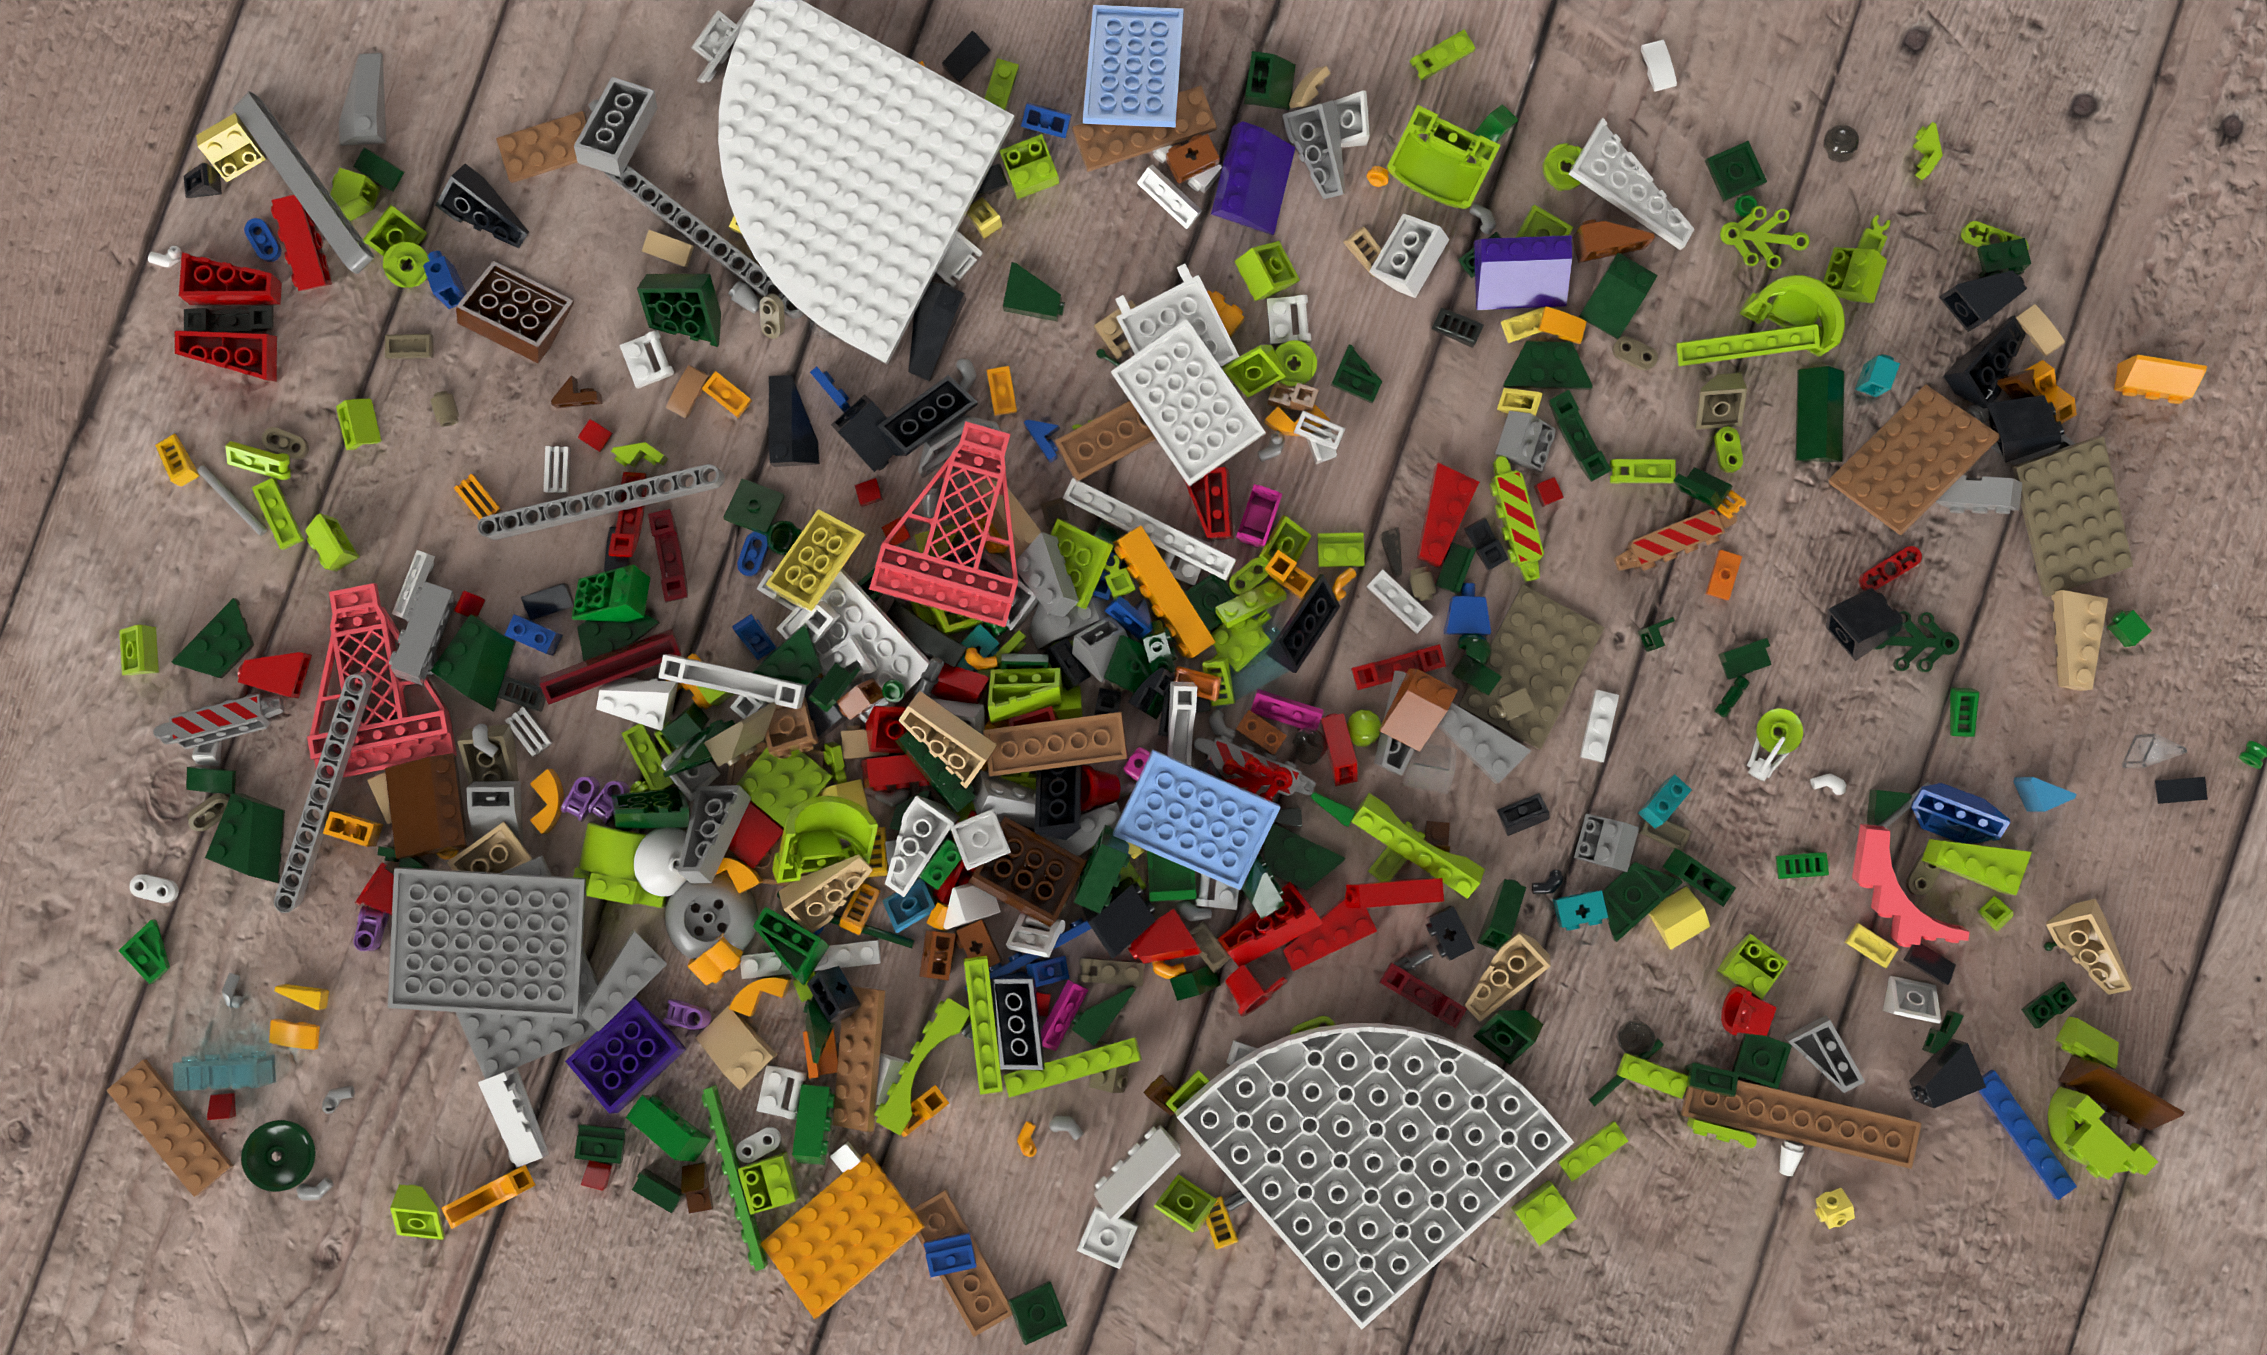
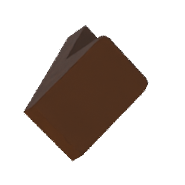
(2019, 385)
(569, 395)
(1438, 834)
(1160, 1092)
(696, 1187)

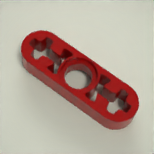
(1901, 554)

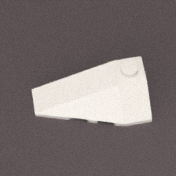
(920, 836)

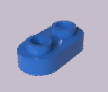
(263, 241)
(753, 554)

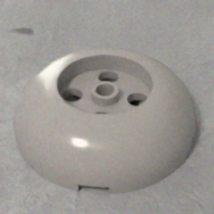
(737, 913)

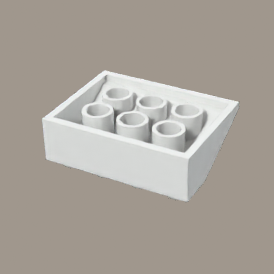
(1136, 1172)

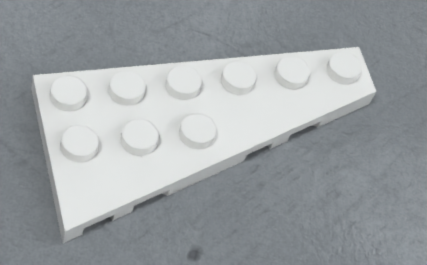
(1626, 184)

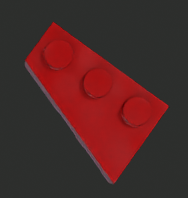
(1213, 503)

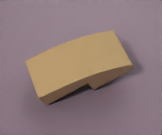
(1307, 87)
(667, 248)
(2041, 330)
(379, 788)

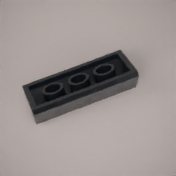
(926, 416)
(1305, 626)
(1058, 801)
(1017, 1022)

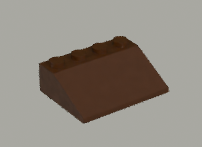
(514, 311)
(426, 806)
(1031, 877)
(2118, 1094)

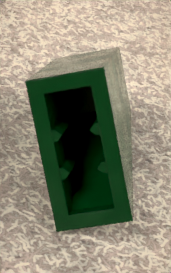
(1031, 296)
(1502, 914)

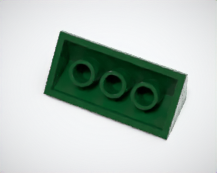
(1820, 414)

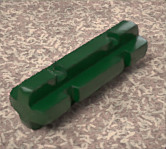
(1732, 696)

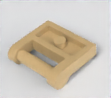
(1110, 330)

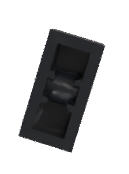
(1460, 940)
(833, 994)

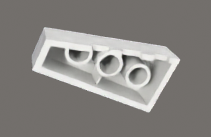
(514, 1116)

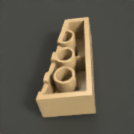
(2078, 637)
(947, 737)

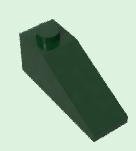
(1699, 877)
(1098, 1017)
(817, 1028)

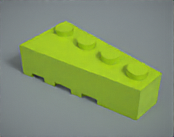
(1986, 865)

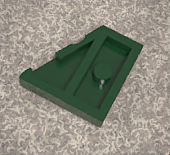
(1356, 377)

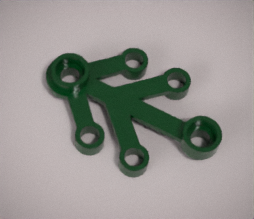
(1920, 642)

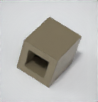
(1514, 704)

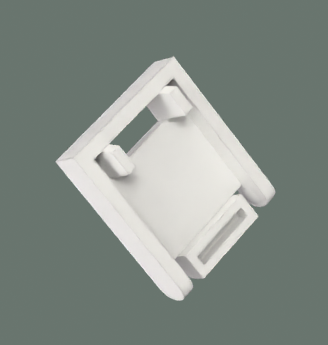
(957, 259)

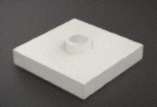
(980, 839)
(1107, 1240)

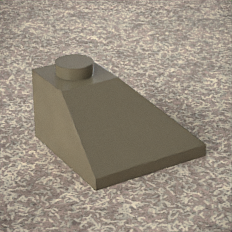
(1721, 402)

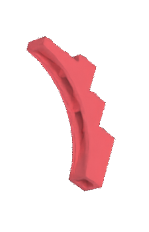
(1875, 870)

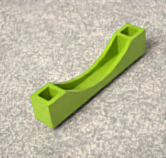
(1381, 822)
(898, 1110)

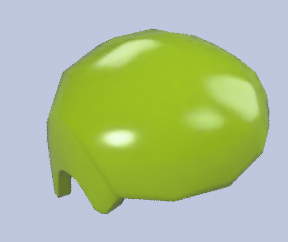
(1364, 727)

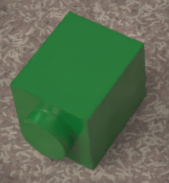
(2128, 628)

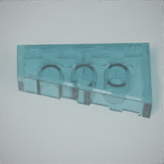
(223, 1073)

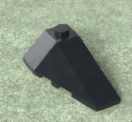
(933, 326)
(790, 430)

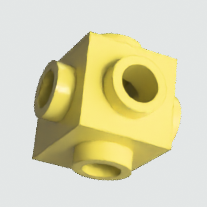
(1834, 1208)

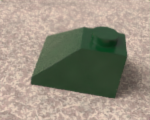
(1509, 1033)

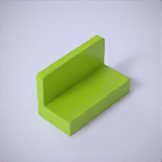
(358, 423)

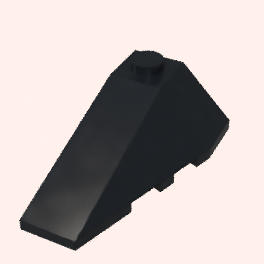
(473, 200)
(1979, 370)

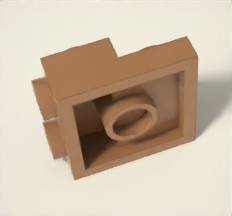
(790, 731)

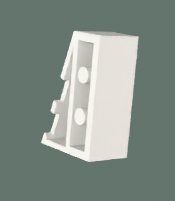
(639, 700)

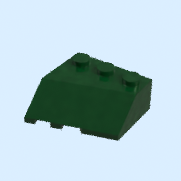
(682, 305)
(476, 661)
(650, 809)
(249, 838)
(1102, 871)

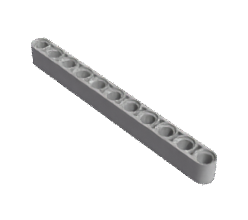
(304, 183)
(694, 232)
(590, 500)
(330, 784)

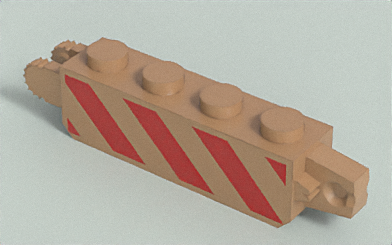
(1672, 539)

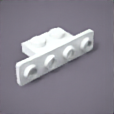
(715, 42)

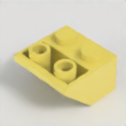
(230, 147)

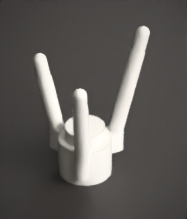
(1763, 768)

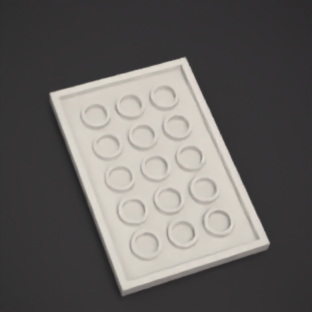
(1188, 402)
(874, 631)

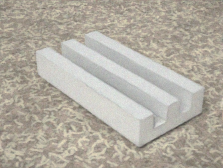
(1337, 438)
(548, 466)
(516, 716)

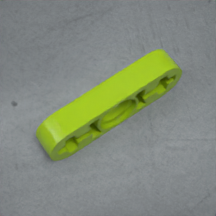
(1981, 228)

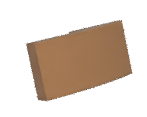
(687, 391)
(1293, 398)

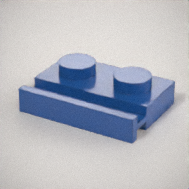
(826, 382)
(950, 1254)

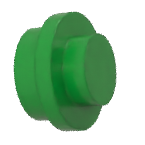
(1744, 205)
(893, 691)

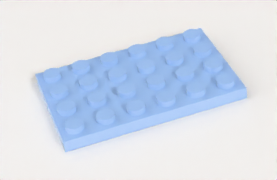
(1133, 66)
(1196, 819)

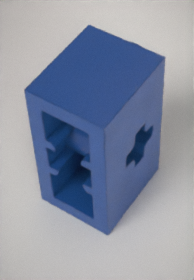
(1046, 120)
(533, 635)

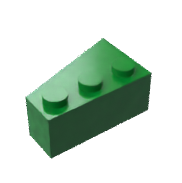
(791, 943)
(813, 1124)
(667, 1129)

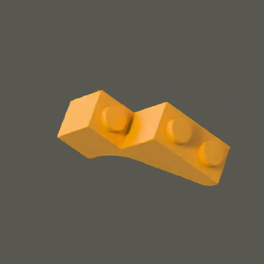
(488, 1196)

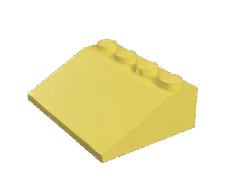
(814, 560)

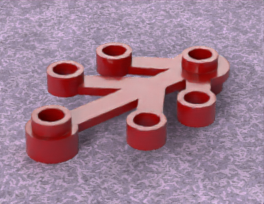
(1277, 779)

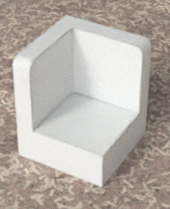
(1320, 452)

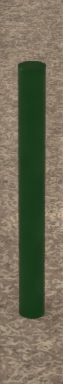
(882, 934)
(1617, 1080)

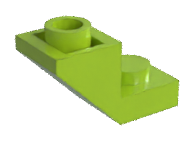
(1929, 145)
(633, 453)

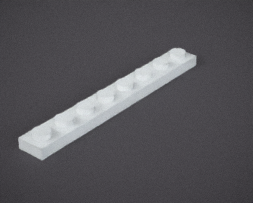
(1158, 532)

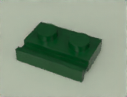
(600, 1143)

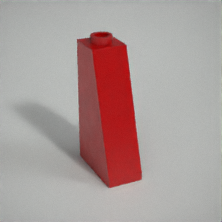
(1394, 892)

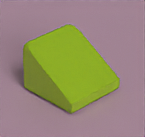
(1996, 913)

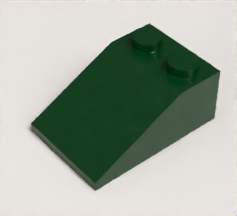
(1618, 295)
(695, 751)

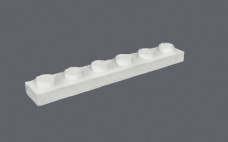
(836, 955)

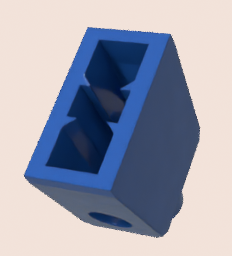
(444, 279)
(1467, 613)

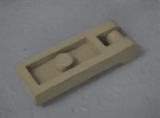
(1112, 972)

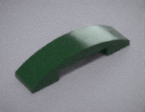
(1577, 436)

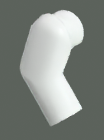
(167, 260)
(1830, 780)

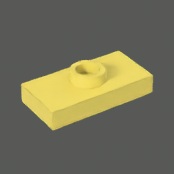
(1522, 325)
(1871, 945)

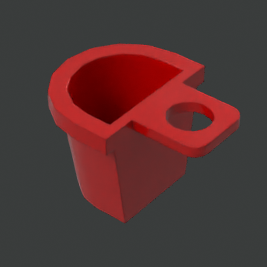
(1098, 788)
(379, 890)
(1249, 991)
(1746, 1013)

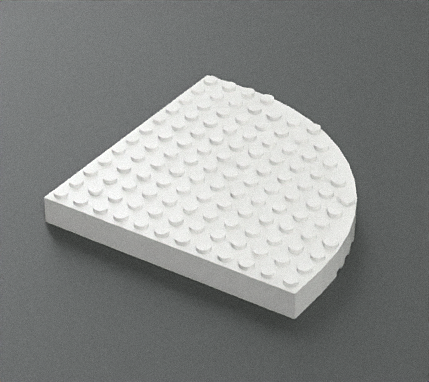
(847, 167)
(1372, 1149)

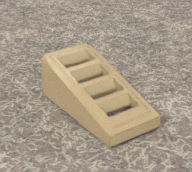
(1355, 249)

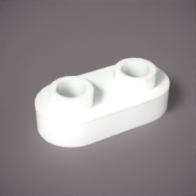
(153, 887)
(758, 1145)

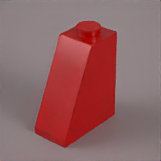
(277, 673)
(960, 685)
(1339, 749)
(1164, 940)

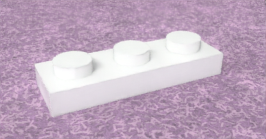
(1169, 196)
(416, 577)
(1399, 601)
(1599, 726)

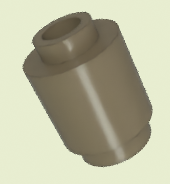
(445, 408)
(1422, 583)

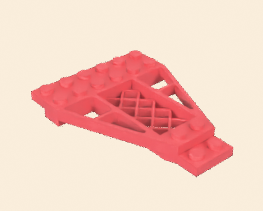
(946, 583)
(384, 743)

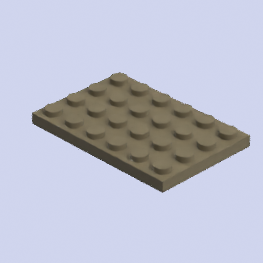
(2073, 516)
(1535, 649)

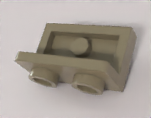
(1110, 1080)

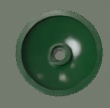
(295, 1151)

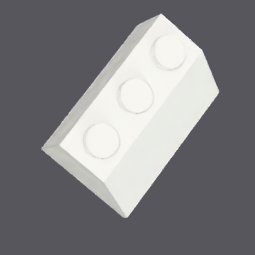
(1409, 255)

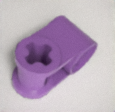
(578, 800)
(602, 803)
(370, 927)
(683, 1013)

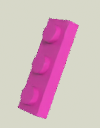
(1286, 710)
(1062, 1014)

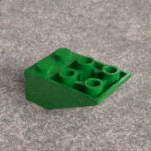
(612, 595)

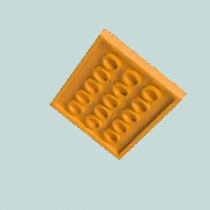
(842, 1235)

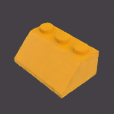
(2158, 378)

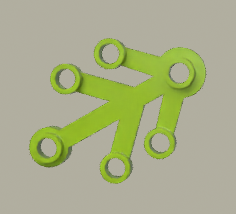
(1760, 236)

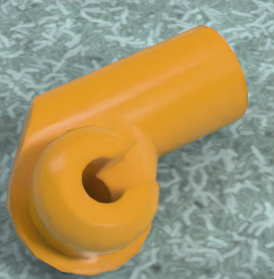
(1341, 581)
(978, 662)
(1167, 971)
(1025, 1141)

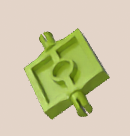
(1241, 641)

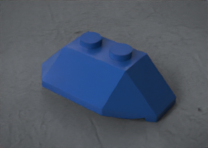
(1958, 815)

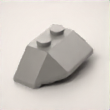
(940, 447)
(1049, 628)

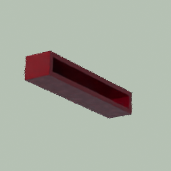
(609, 666)

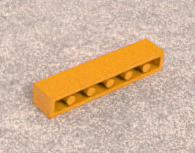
(1163, 592)

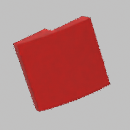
(755, 836)

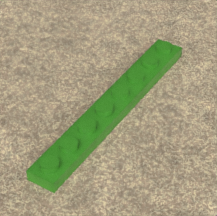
(730, 1166)

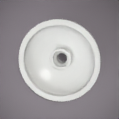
(655, 861)

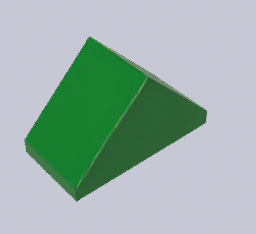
(1496, 124)

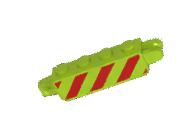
(1517, 518)

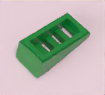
(1955, 711)
(1337, 810)
(1822, 865)

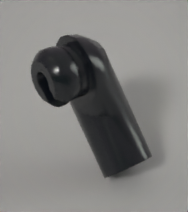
(1551, 885)

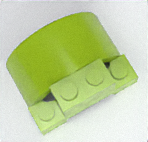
(1440, 164)
(1799, 302)
(814, 835)
(609, 866)
(2093, 1142)

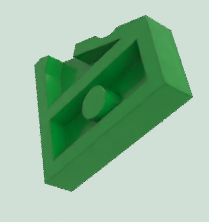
(147, 952)

